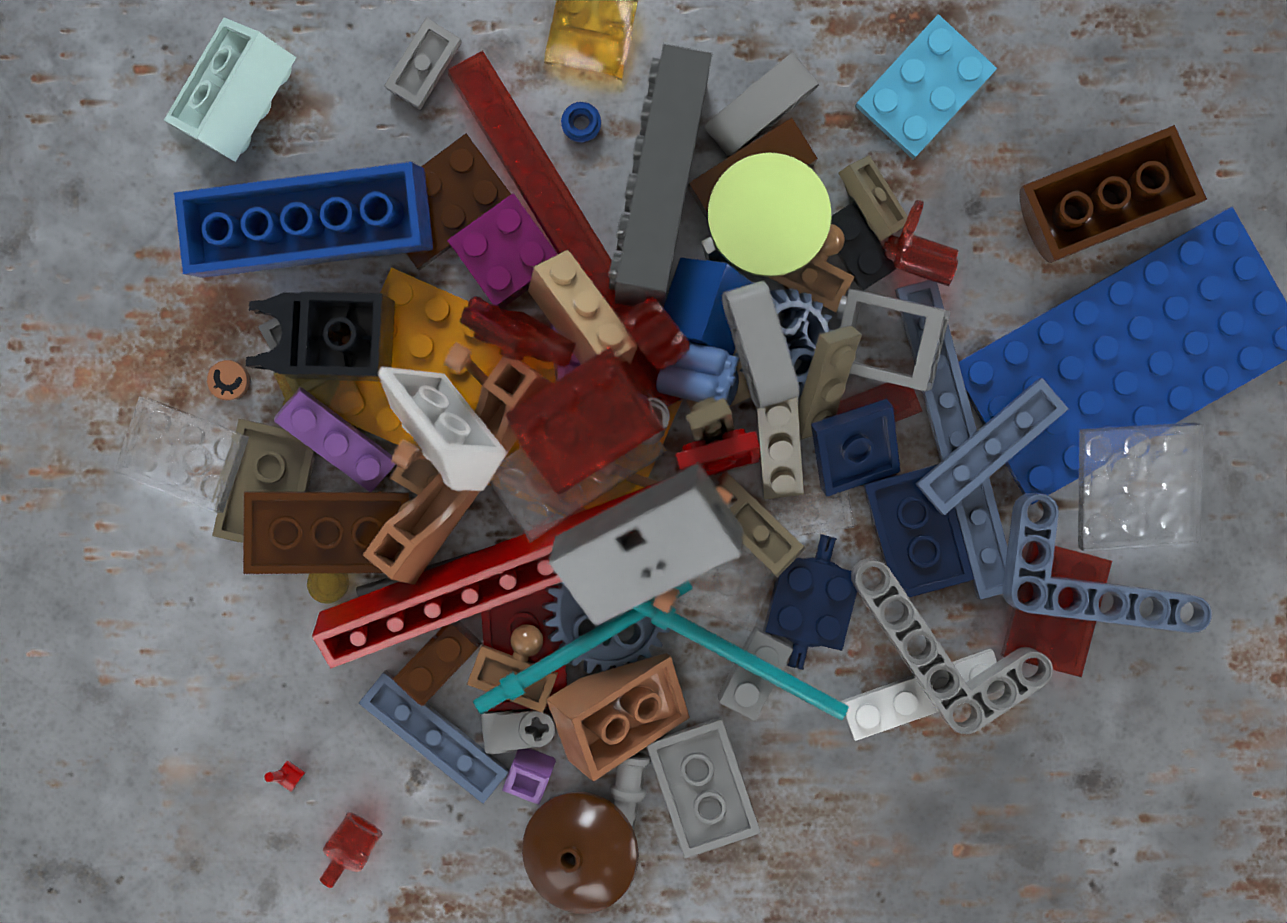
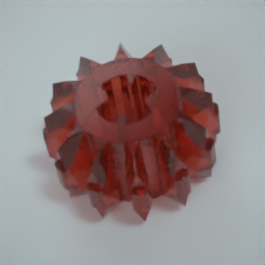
(656, 333)

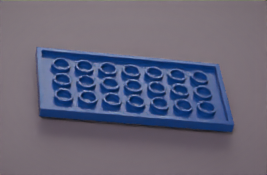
(1138, 346)

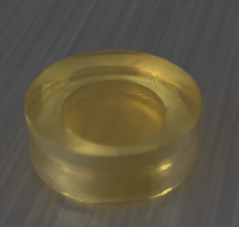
(328, 587)

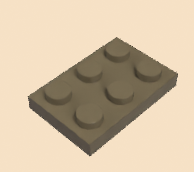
(270, 463)

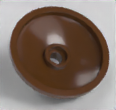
(597, 838)

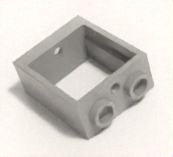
(930, 344)

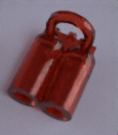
(921, 255)

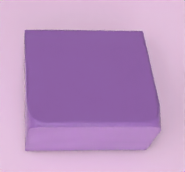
(529, 775)

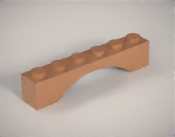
(420, 529)

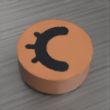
(228, 380)

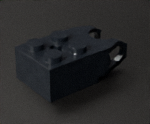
(314, 332)

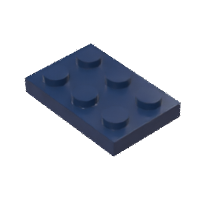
(913, 536)

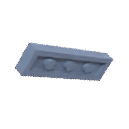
(992, 446)
(435, 738)

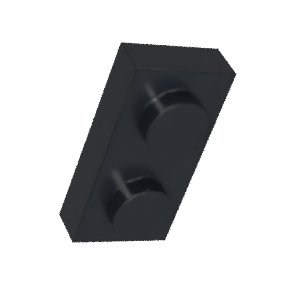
(862, 250)

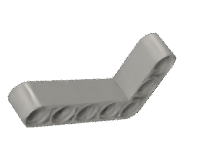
(935, 658)

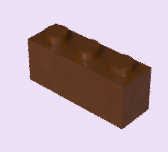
(783, 139)

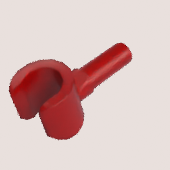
(287, 776)

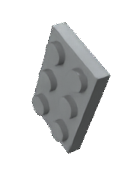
(703, 787)

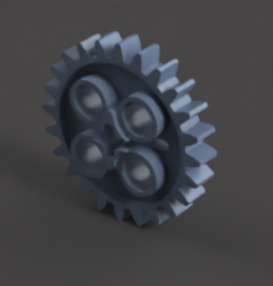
(568, 616)

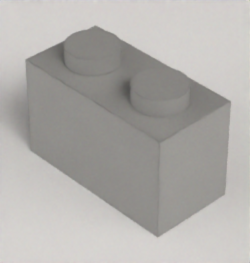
(743, 689)

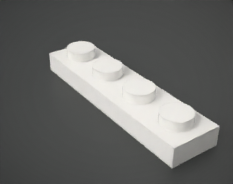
(906, 700)

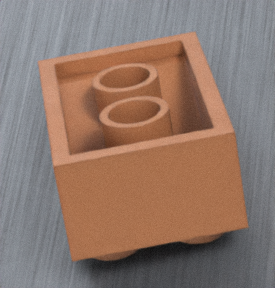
(617, 713)

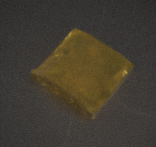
(592, 35)

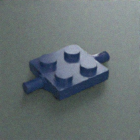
(812, 603)

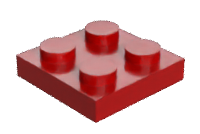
(732, 452)

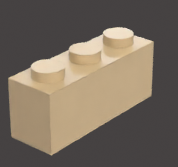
(578, 308)

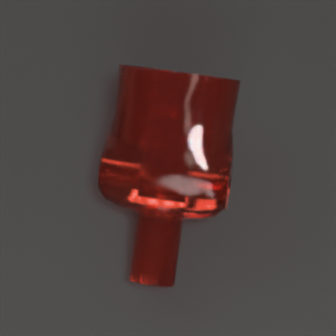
(349, 847)

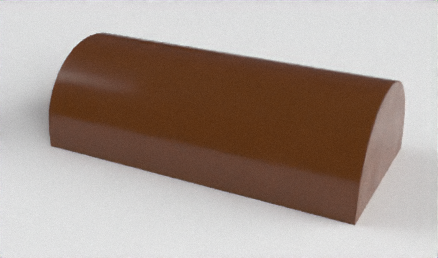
(1110, 195)

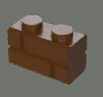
(437, 661)

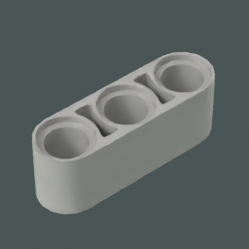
(761, 105)
(760, 344)

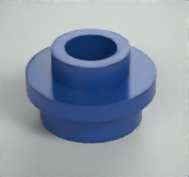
(576, 110)

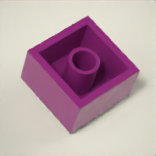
(502, 250)

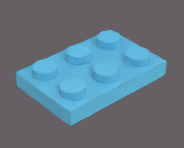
(925, 86)

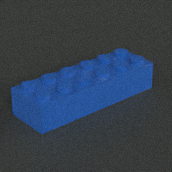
(304, 220)

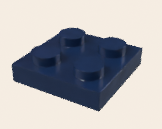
(856, 447)

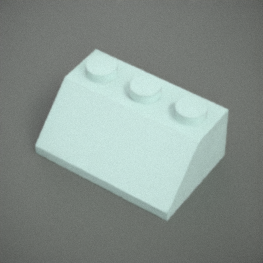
(231, 88)

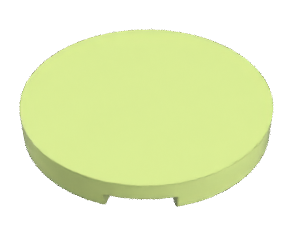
(769, 214)

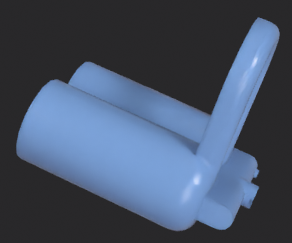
(701, 375)

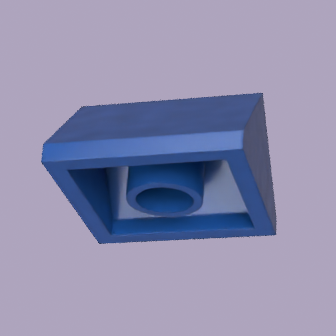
(697, 303)

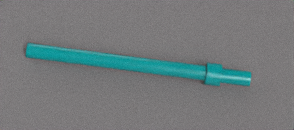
(743, 659)
(513, 685)

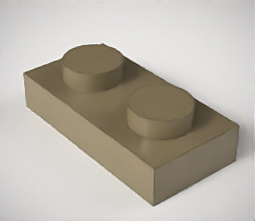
(874, 197)

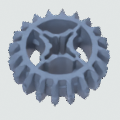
(800, 327)

